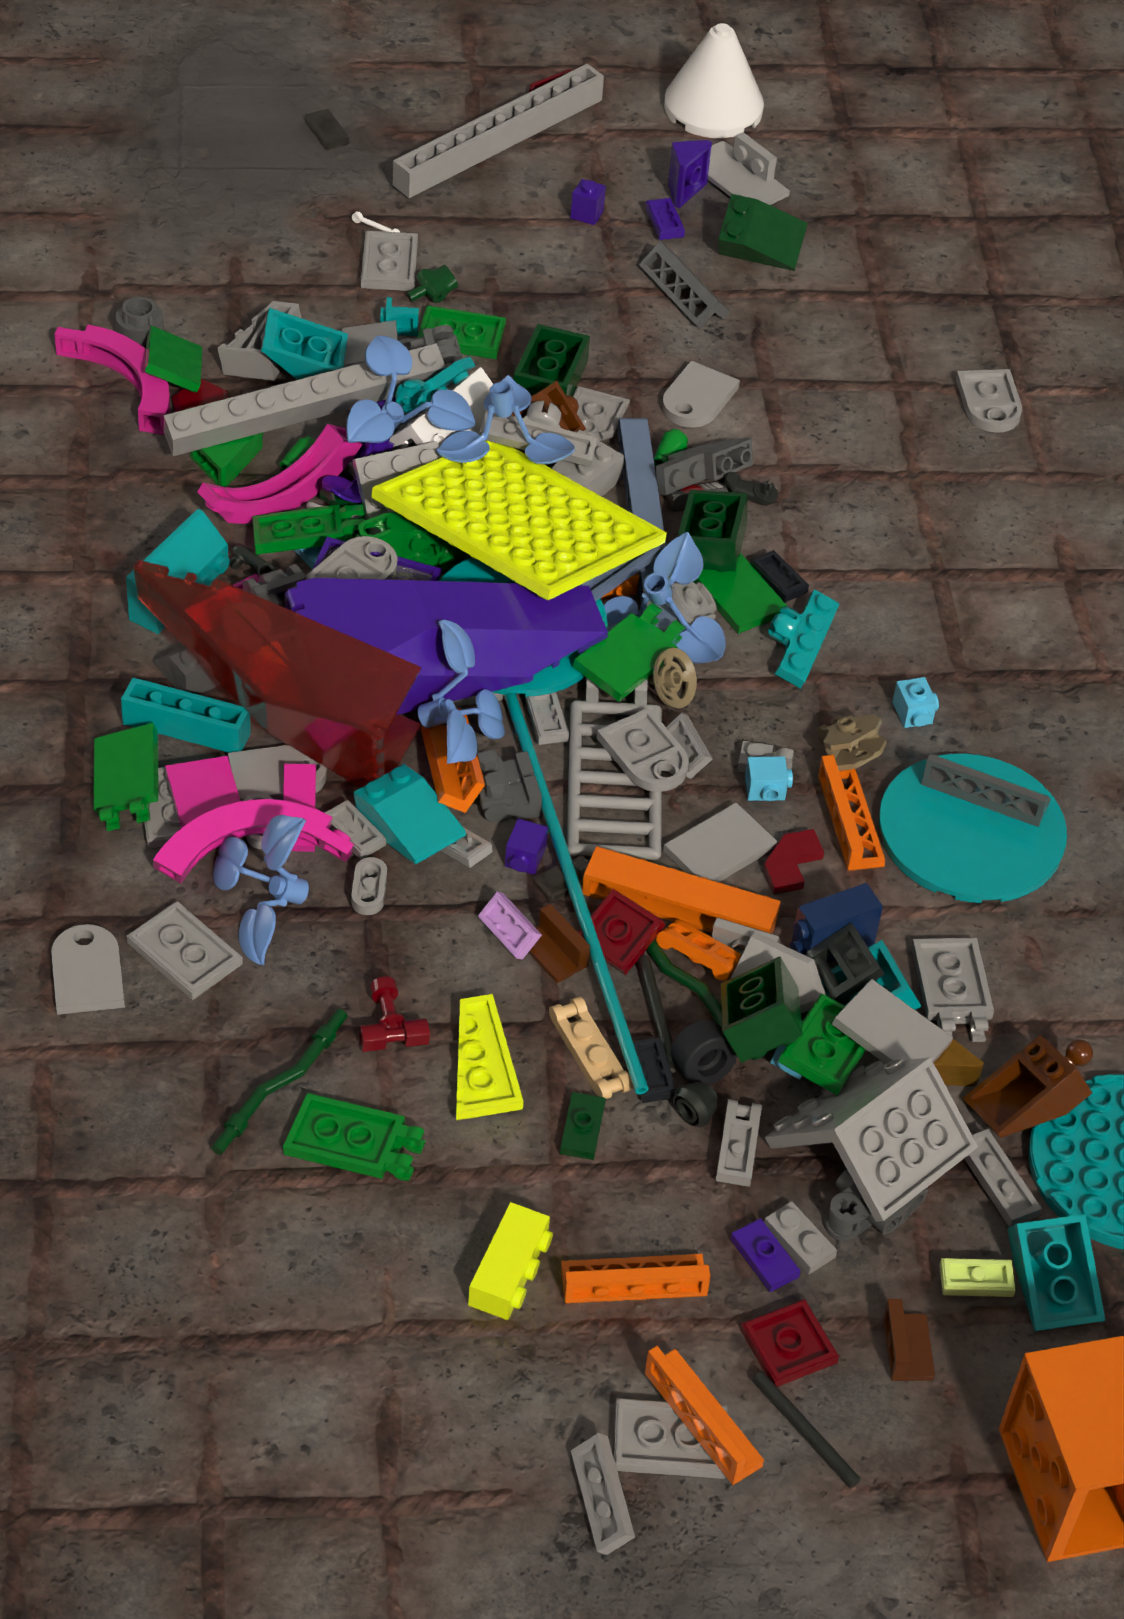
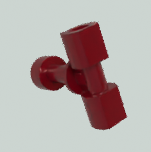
(391, 1026)

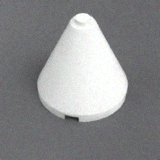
(715, 88)

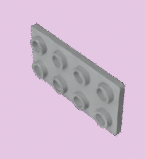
(745, 170)

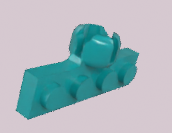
(416, 392)
(802, 636)

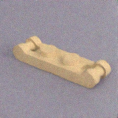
(590, 1049)

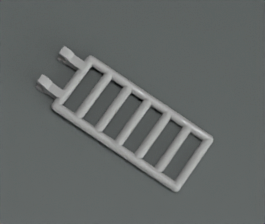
(576, 777)

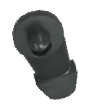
(759, 493)
(244, 554)

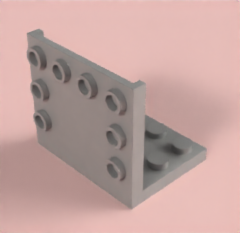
(889, 1128)

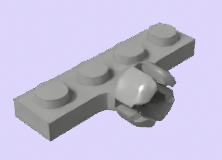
(508, 432)

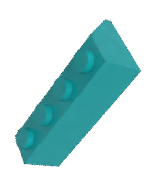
(191, 548)

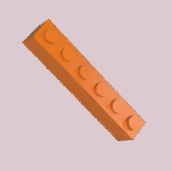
(677, 894)

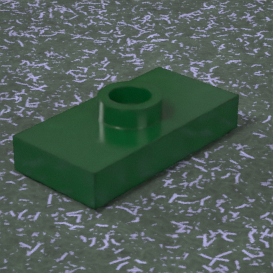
(583, 1126)

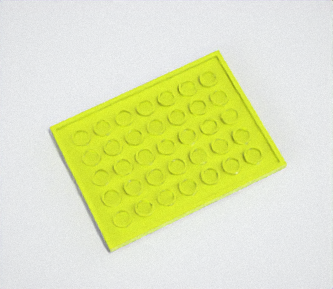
(520, 519)

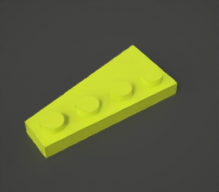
(485, 1067)

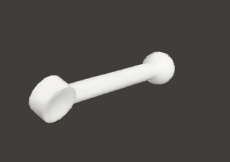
(357, 217)

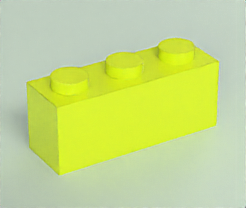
(510, 1261)

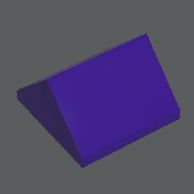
(688, 169)

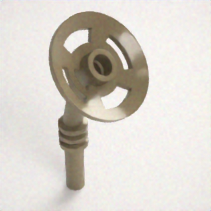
(673, 678)

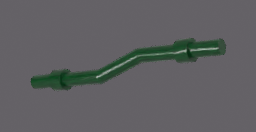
(686, 980)
(237, 1122)

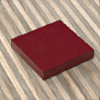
(624, 930)
(789, 1343)

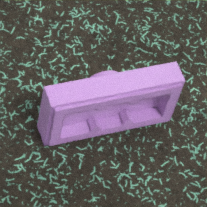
(509, 925)

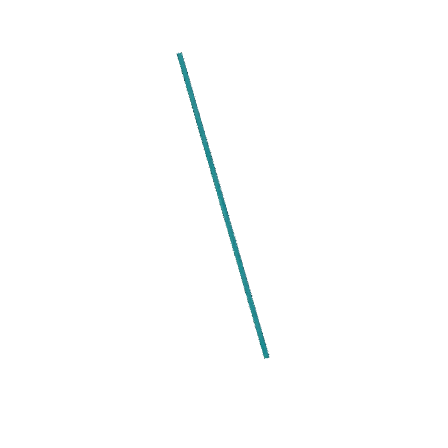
(577, 897)

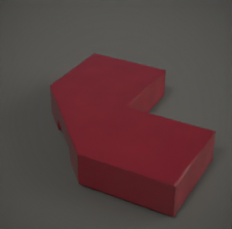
(782, 866)

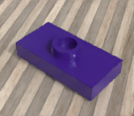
(665, 218)
(765, 1255)

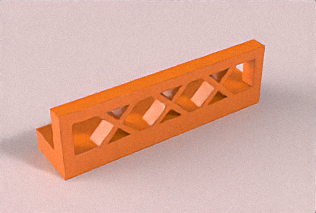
(455, 779)
(843, 818)
(634, 1278)
(702, 1415)

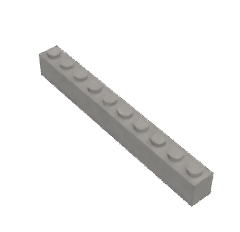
(497, 130)
(289, 403)

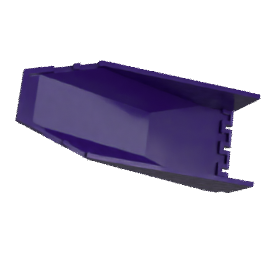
(507, 623)

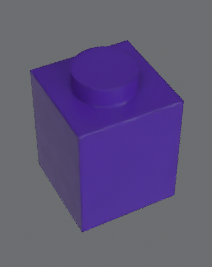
(588, 201)
(526, 846)

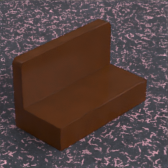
(560, 948)
(907, 1344)

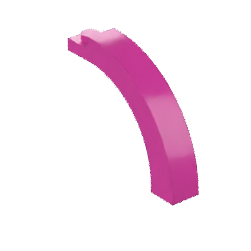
(126, 358)
(289, 488)
(240, 820)

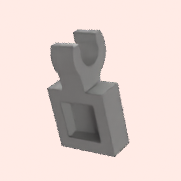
(753, 749)

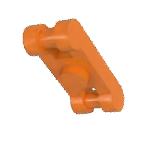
(700, 948)

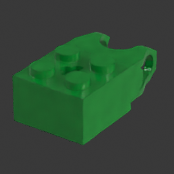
(412, 541)

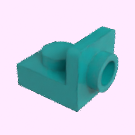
(405, 318)

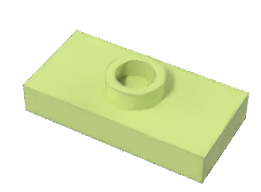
(977, 1277)

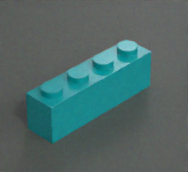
(186, 715)

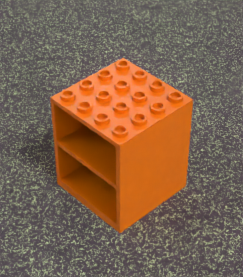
(1069, 1445)

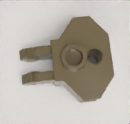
(852, 738)

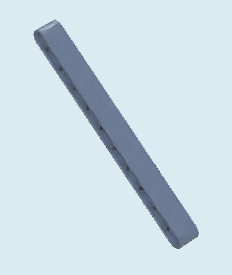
(642, 492)

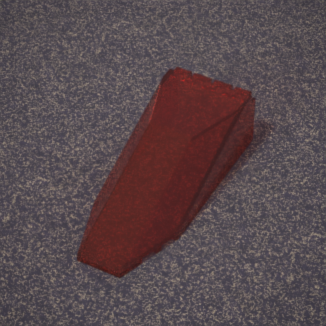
(291, 673)

